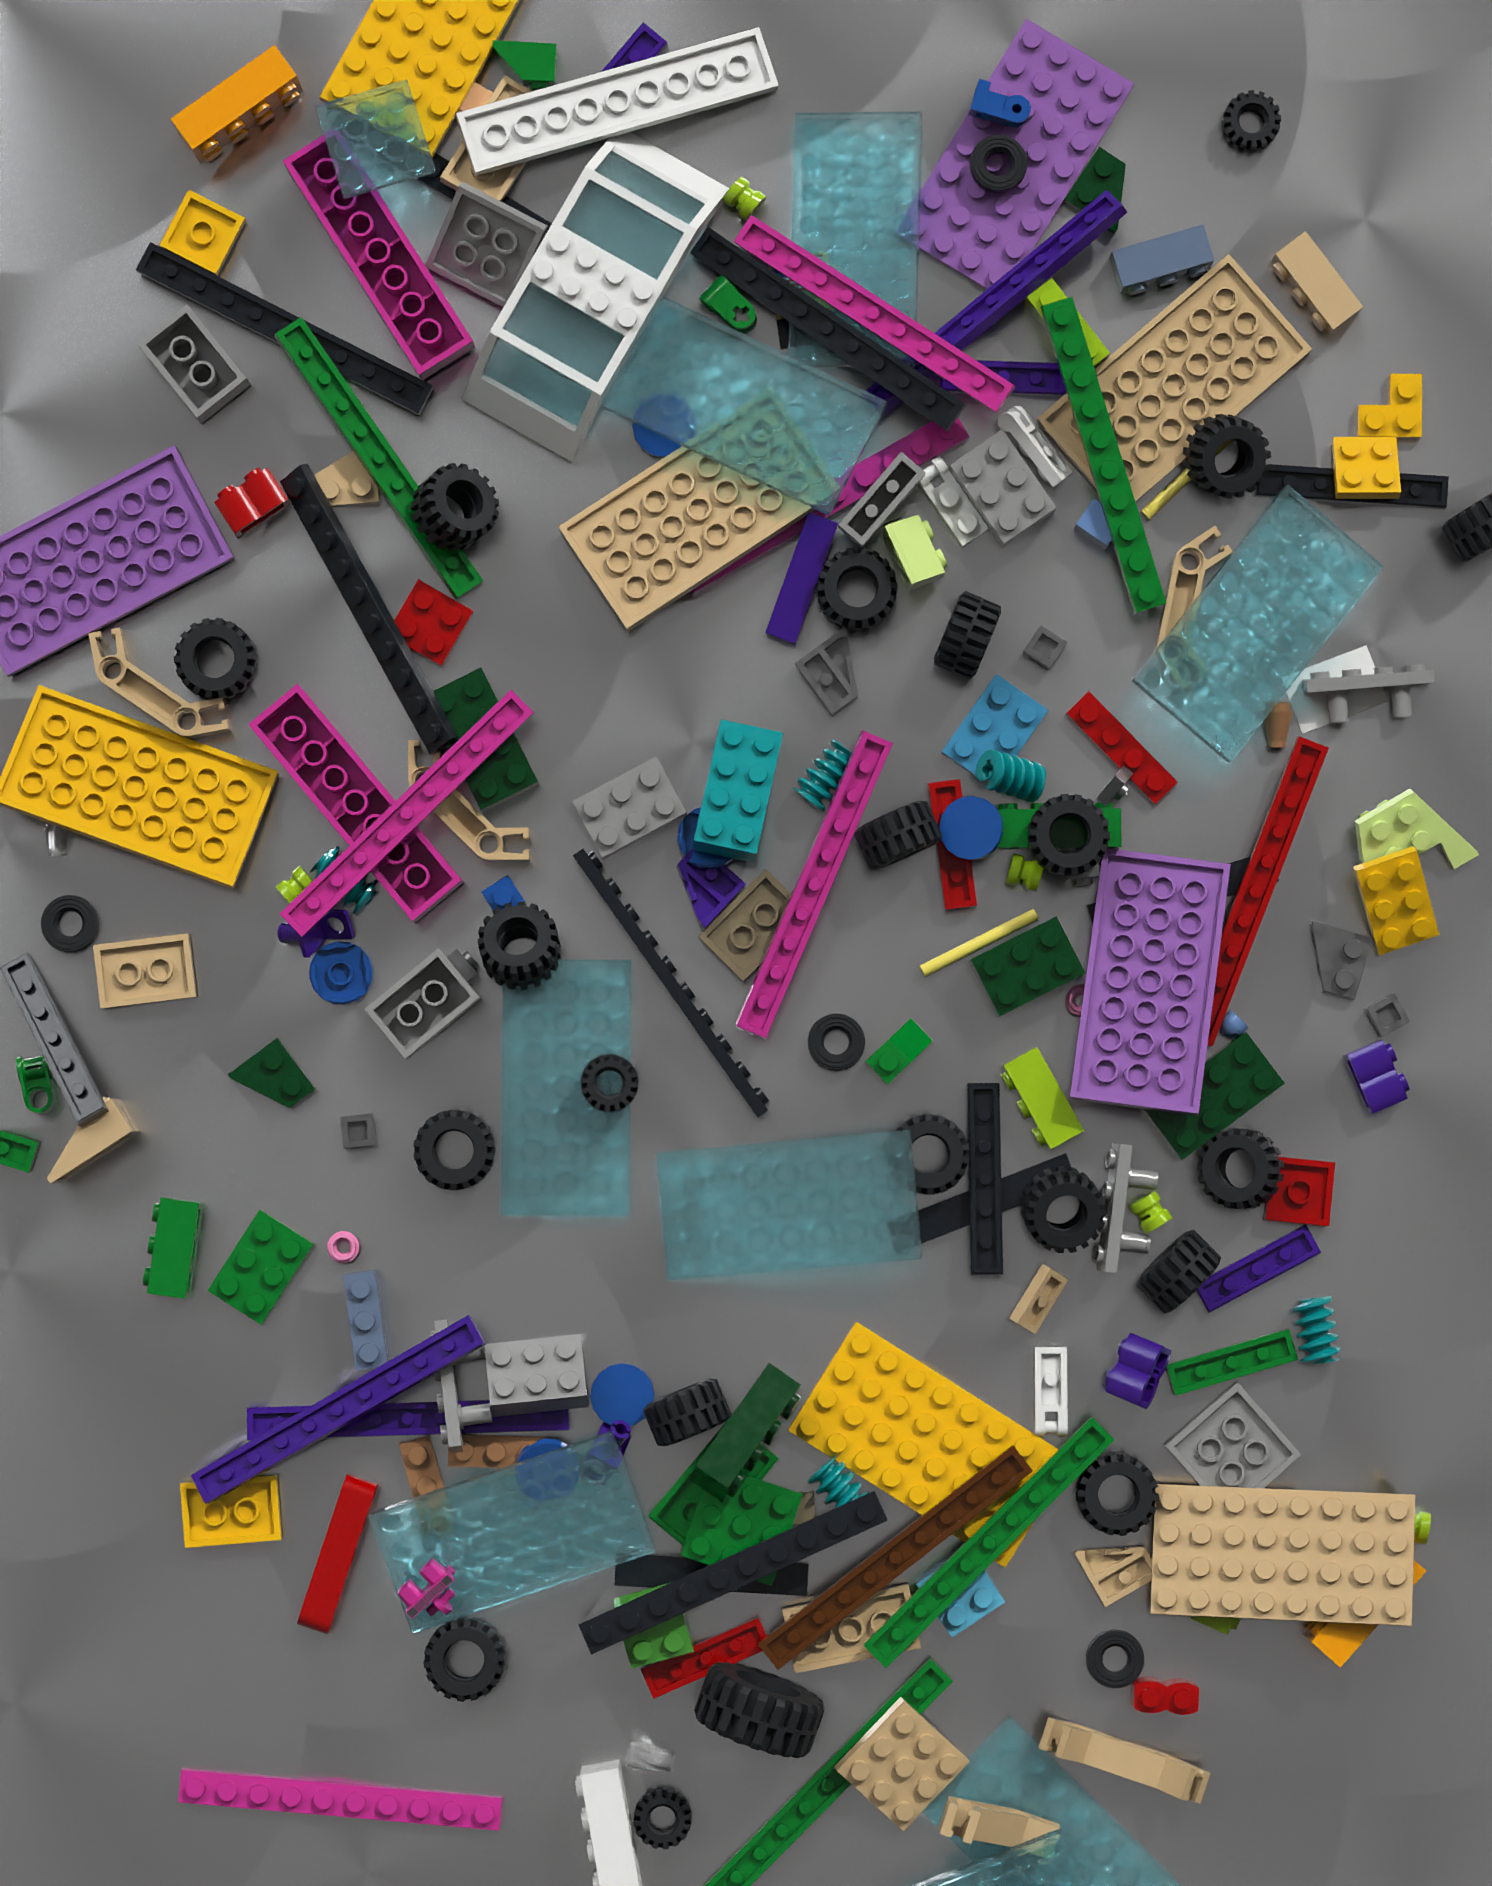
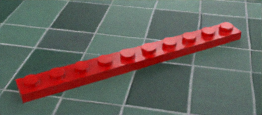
(1264, 871)

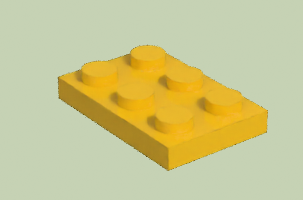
(1396, 900)
(240, 1516)

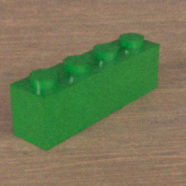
(1064, 833)

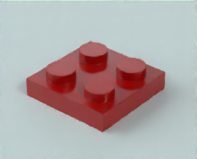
(432, 622)
(1303, 1193)

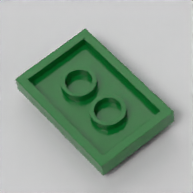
(260, 1267)

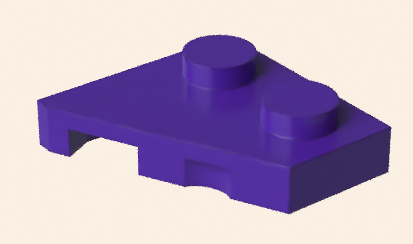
(708, 889)

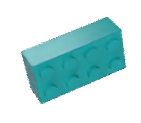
(737, 791)

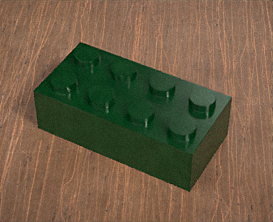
(507, 769)
(1232, 1085)
(748, 1428)

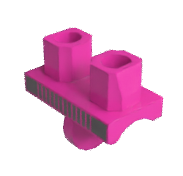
(438, 1579)

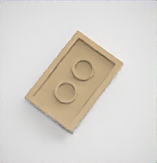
(144, 971)

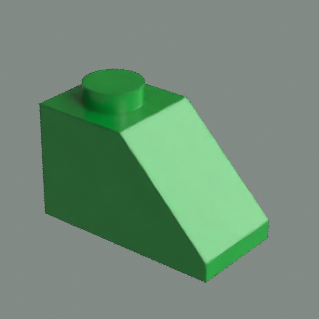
(529, 62)
(898, 1051)

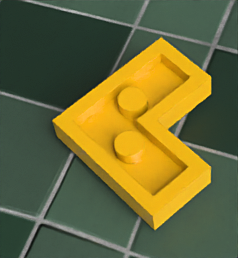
(1402, 415)

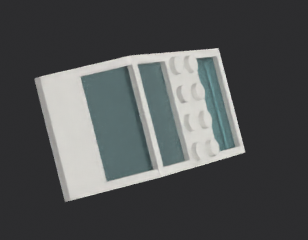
(590, 291)

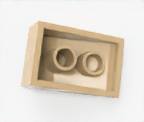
(94, 1140)

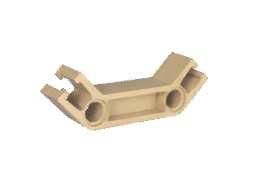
(1186, 584)
(150, 694)
(466, 819)
(1124, 1759)
(991, 1823)

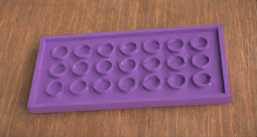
(1070, 111)
(103, 558)
(1150, 982)

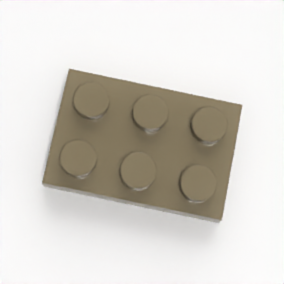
(747, 925)

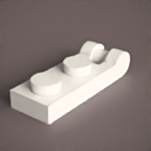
(1035, 445)
(952, 503)
(1050, 1390)

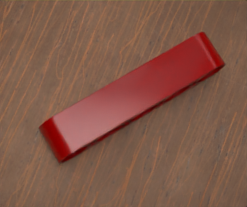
(337, 1554)

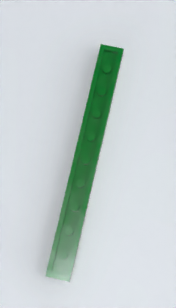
(370, 448)
(1103, 454)
(988, 1542)
(819, 1790)

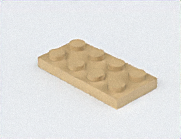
(492, 183)
(846, 1639)

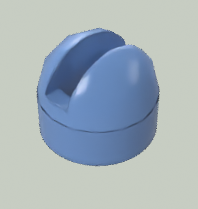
(1232, 1025)

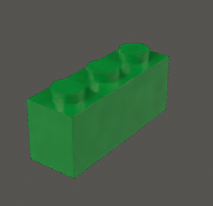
(172, 1247)

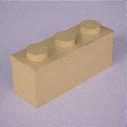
(1316, 283)

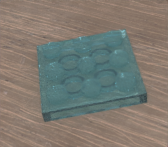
(375, 139)

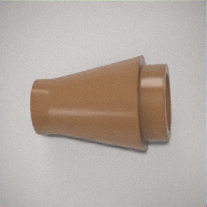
(1278, 725)

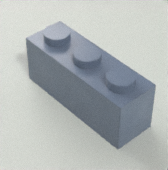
(1162, 260)
(366, 1319)

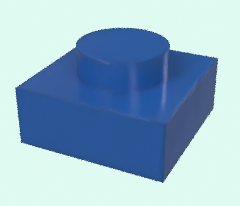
(502, 893)

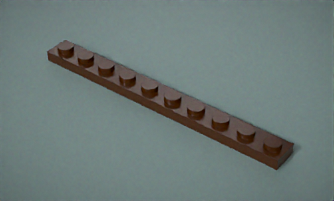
(895, 1557)

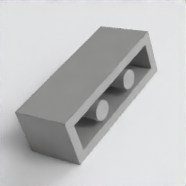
(881, 500)

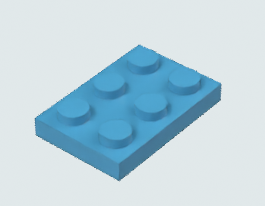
(998, 721)

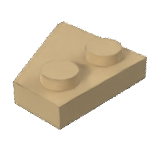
(348, 483)
(1116, 1570)

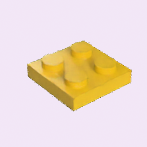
(202, 232)
(1366, 468)

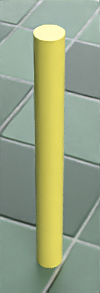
(1172, 489)
(979, 942)

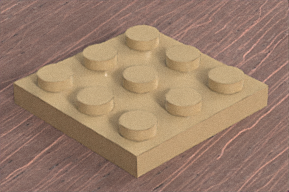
(901, 1763)

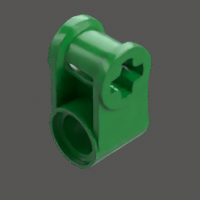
(726, 302)
(35, 1081)

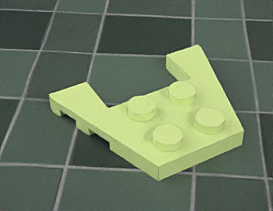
(1409, 823)

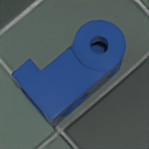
(999, 108)

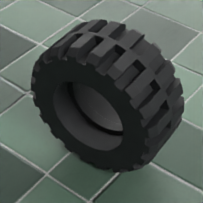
(759, 1710)

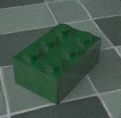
(1026, 966)

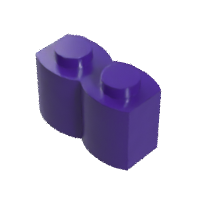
(1376, 1076)
(1137, 1370)

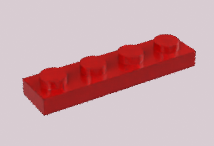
(1121, 747)
(955, 872)
(726, 1646)

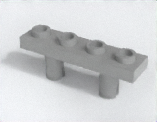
(1353, 679)
(1114, 1193)
(455, 1415)

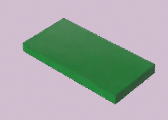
(679, 1504)

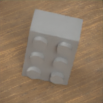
(194, 363)
(1002, 488)
(629, 808)
(422, 1003)
(536, 1375)

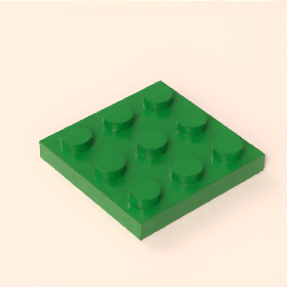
(740, 1522)

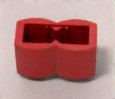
(251, 501)
(1175, 1695)

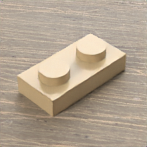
(1038, 1299)

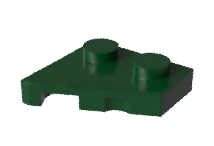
(1100, 174)
(274, 1075)

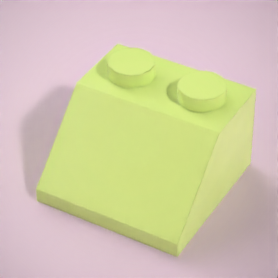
(914, 552)

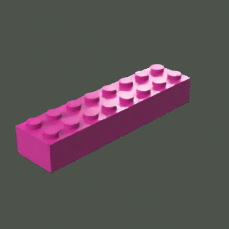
(382, 263)
(351, 798)

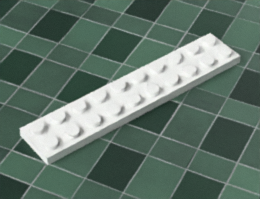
(616, 101)

